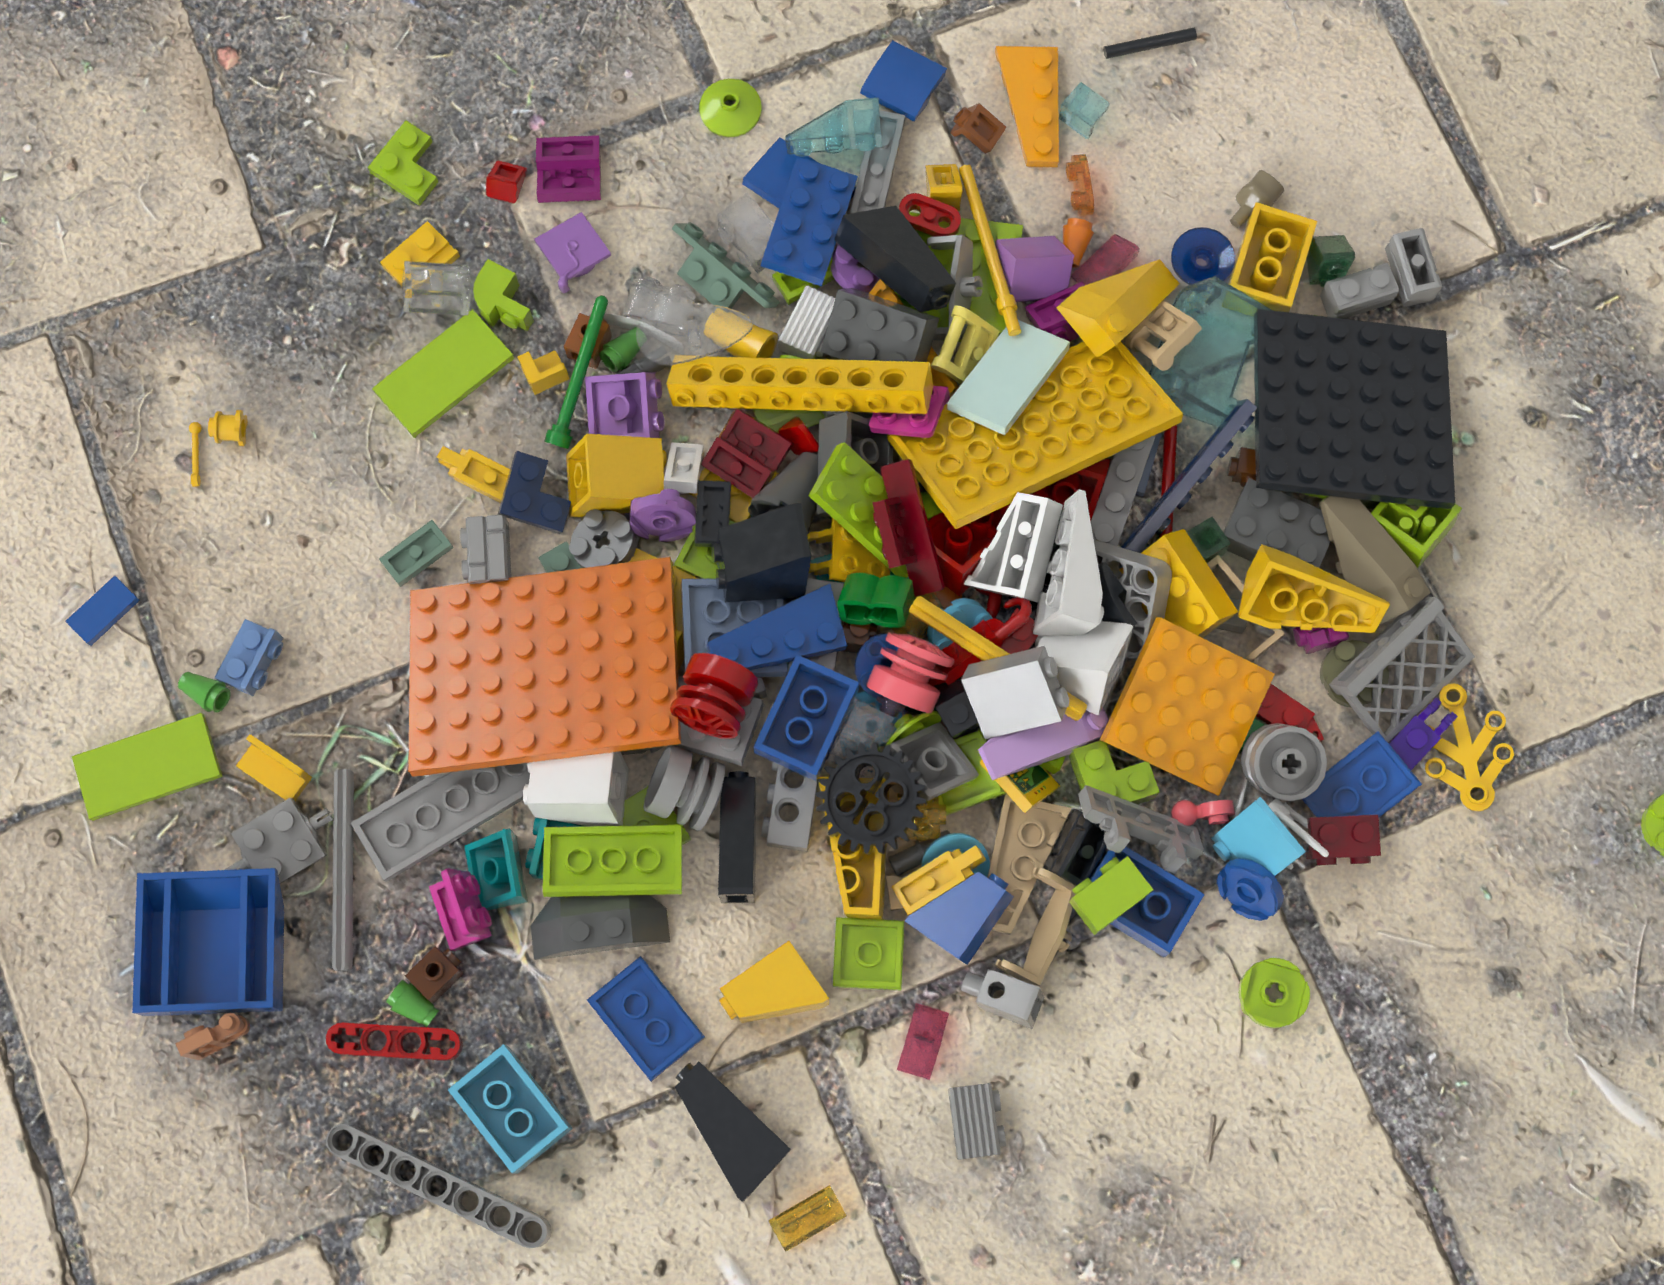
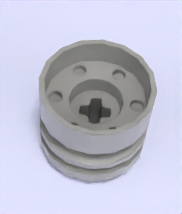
(691, 790)

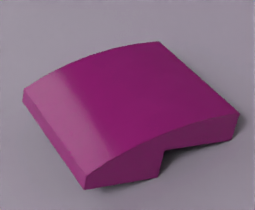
(568, 168)

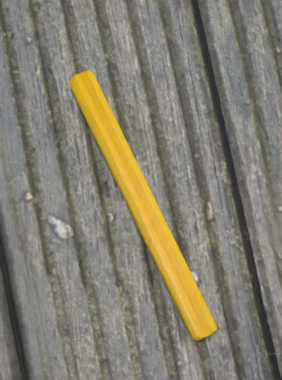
(974, 642)

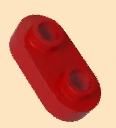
(931, 214)

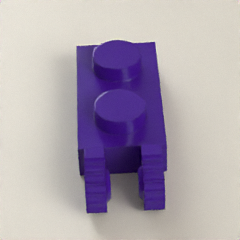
(1418, 738)

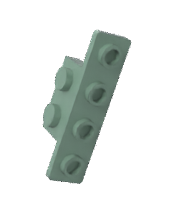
(716, 275)

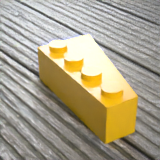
(858, 874)

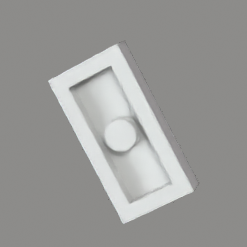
(683, 467)

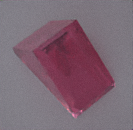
(922, 1041)

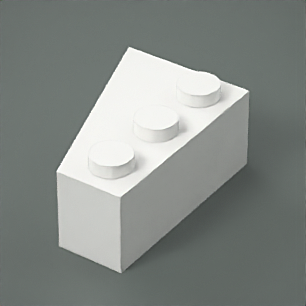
(1020, 550)

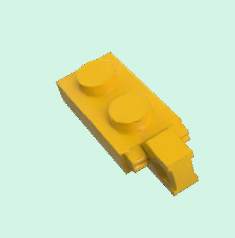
(475, 471)
(937, 878)

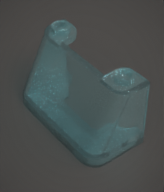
(1210, 366)

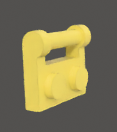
(974, 344)

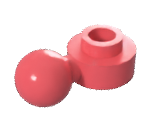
(1214, 811)

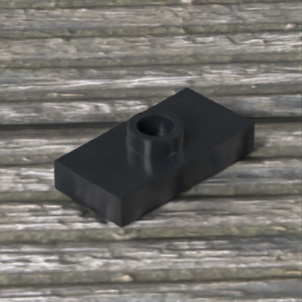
(711, 511)

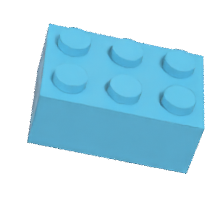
(510, 1109)

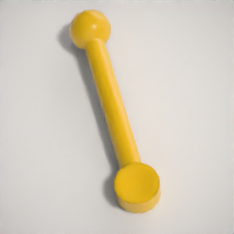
(195, 428)

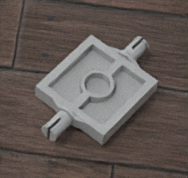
(281, 840)

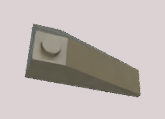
(1371, 556)

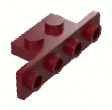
(906, 528)

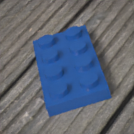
(808, 221)

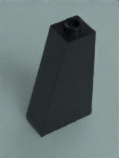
(897, 256)
(737, 839)
(733, 1133)

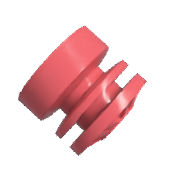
(910, 672)

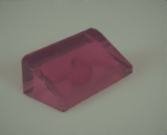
(1107, 260)

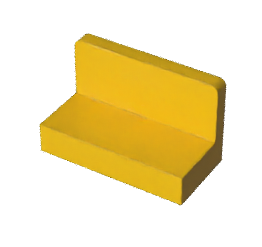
(273, 770)

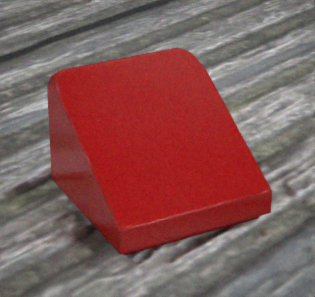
(505, 181)
(800, 435)

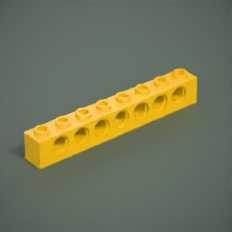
(802, 384)

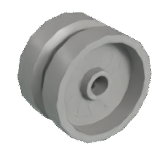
(1303, 765)

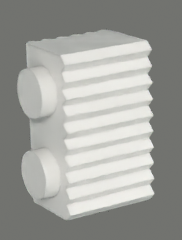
(807, 325)

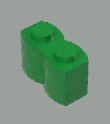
(876, 600)

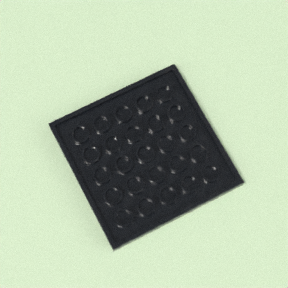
(1352, 409)

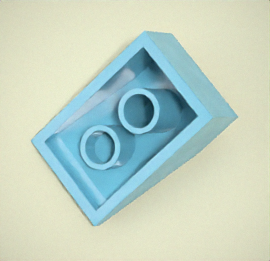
(1258, 837)

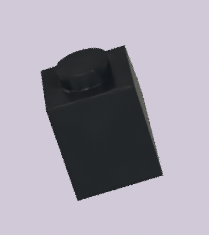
(955, 709)

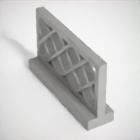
(1392, 645)

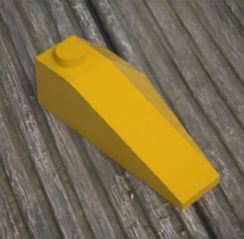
(1116, 305)
(1298, 594)

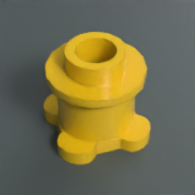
(228, 427)

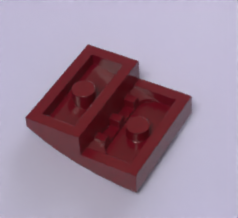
(747, 453)

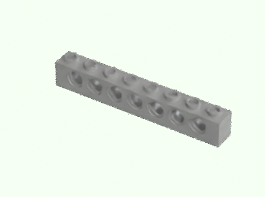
(796, 834)

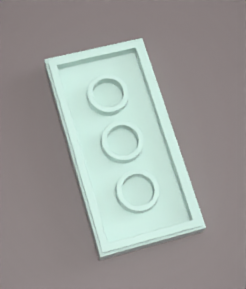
(1008, 377)

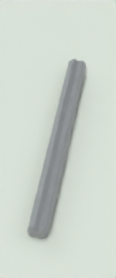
(343, 870)

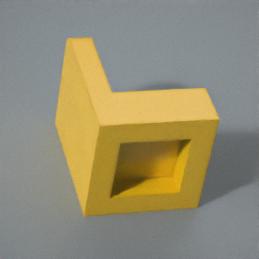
(544, 371)

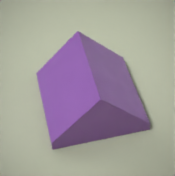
(1035, 266)

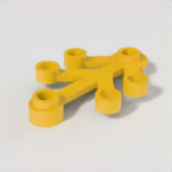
(1469, 754)

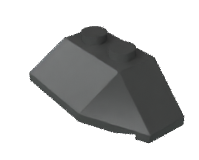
(598, 924)

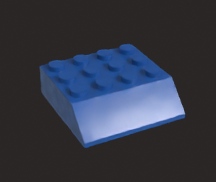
(208, 942)

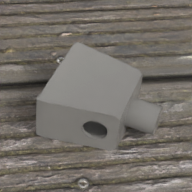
(1018, 1004)

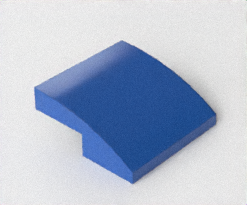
(903, 80)

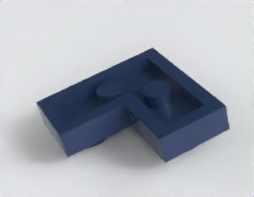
(523, 498)

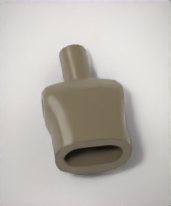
(1261, 189)

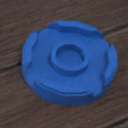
(1250, 889)

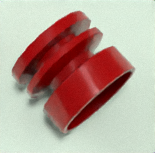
(714, 695)

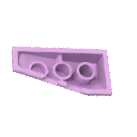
(1041, 744)

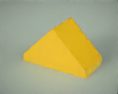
(944, 184)

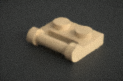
(1168, 325)

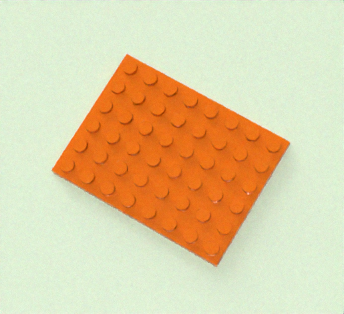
(542, 667)

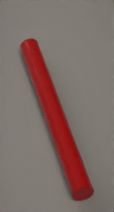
(1169, 467)

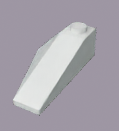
(1075, 586)

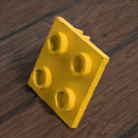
(847, 555)

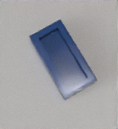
(102, 610)

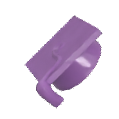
(572, 249)

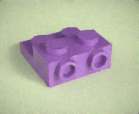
(624, 405)

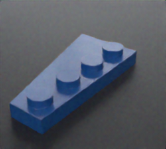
(802, 627)

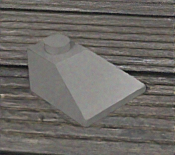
(937, 759)

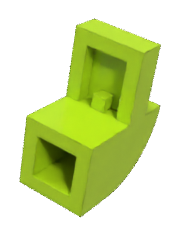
(494, 294)

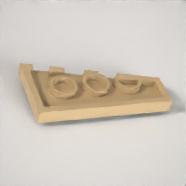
(1019, 847)

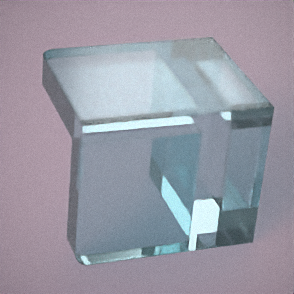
(1083, 110)

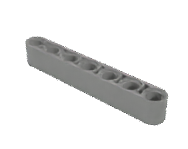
(421, 1185)

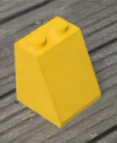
(612, 471)
(773, 988)

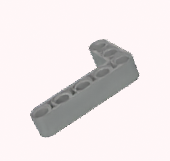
(1138, 586)

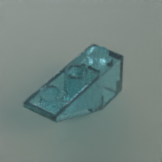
(844, 127)

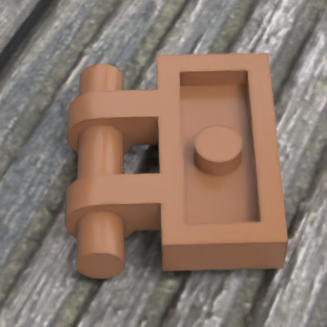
(203, 1042)

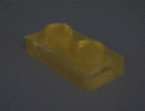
(807, 1218)

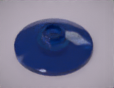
(1206, 245)

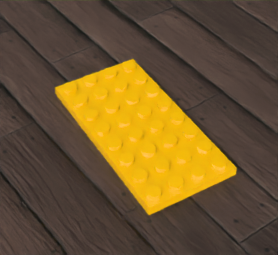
(1073, 421)

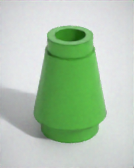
(620, 351)
(206, 692)
(411, 1004)

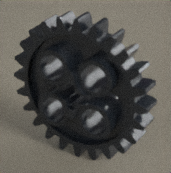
(897, 815)

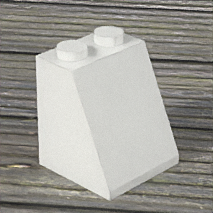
(1090, 662)
(579, 789)

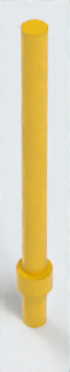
(1005, 302)

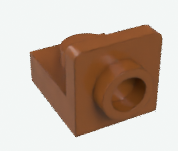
(978, 126)

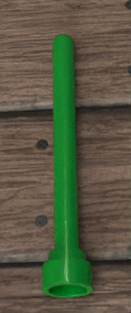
(560, 432)

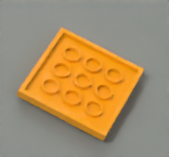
(1187, 706)

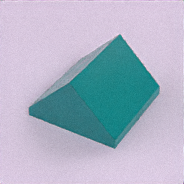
(498, 869)

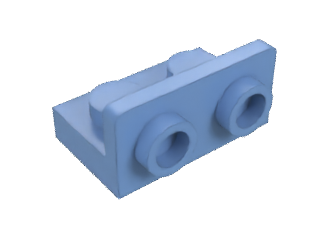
(250, 657)

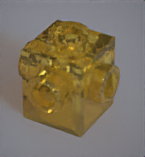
(930, 825)

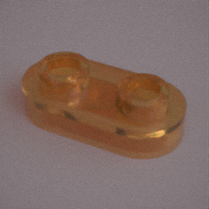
(1082, 196)

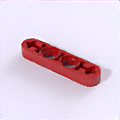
(394, 1038)

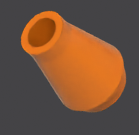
(1077, 237)

